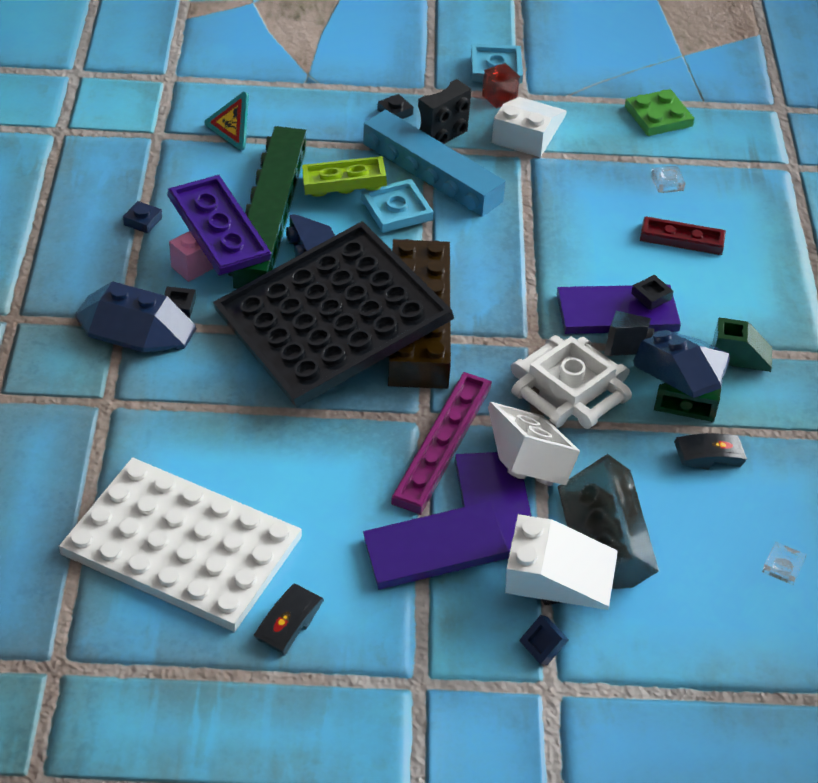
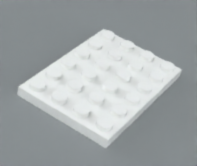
(182, 543)

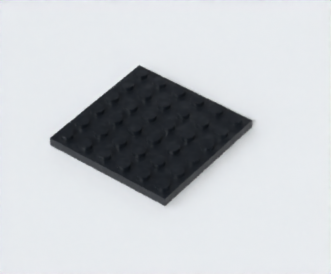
(332, 313)

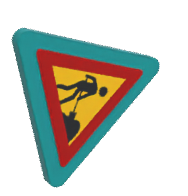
(231, 121)

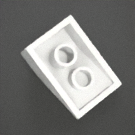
(526, 125)
(531, 445)
(559, 564)

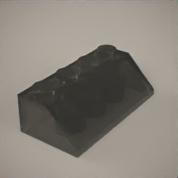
(606, 508)

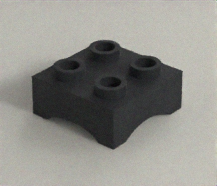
(446, 112)

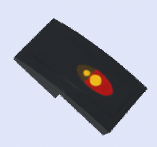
(707, 448)
(287, 617)

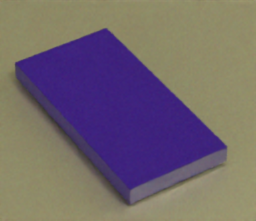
(219, 224)
(594, 307)
(486, 479)
(435, 545)

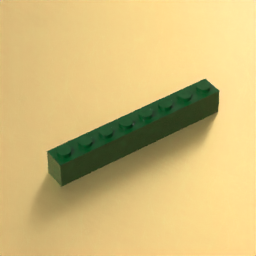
(273, 195)

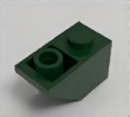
(743, 344)

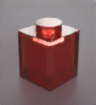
(500, 84)

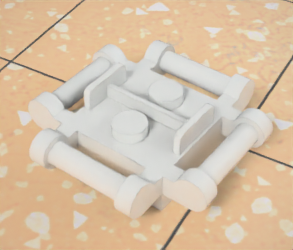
(568, 379)

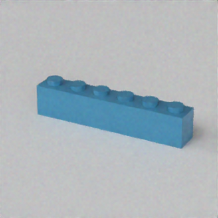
(434, 162)

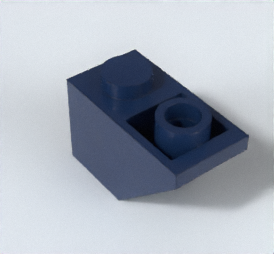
(306, 233)

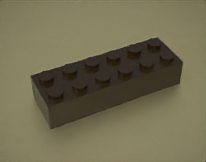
(428, 359)

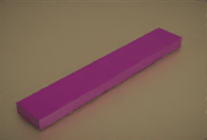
(441, 443)

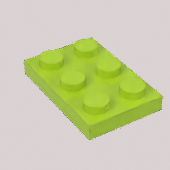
(344, 176)

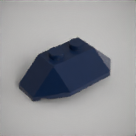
(134, 319)
(683, 362)

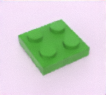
(659, 112)

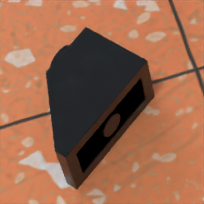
(627, 334)

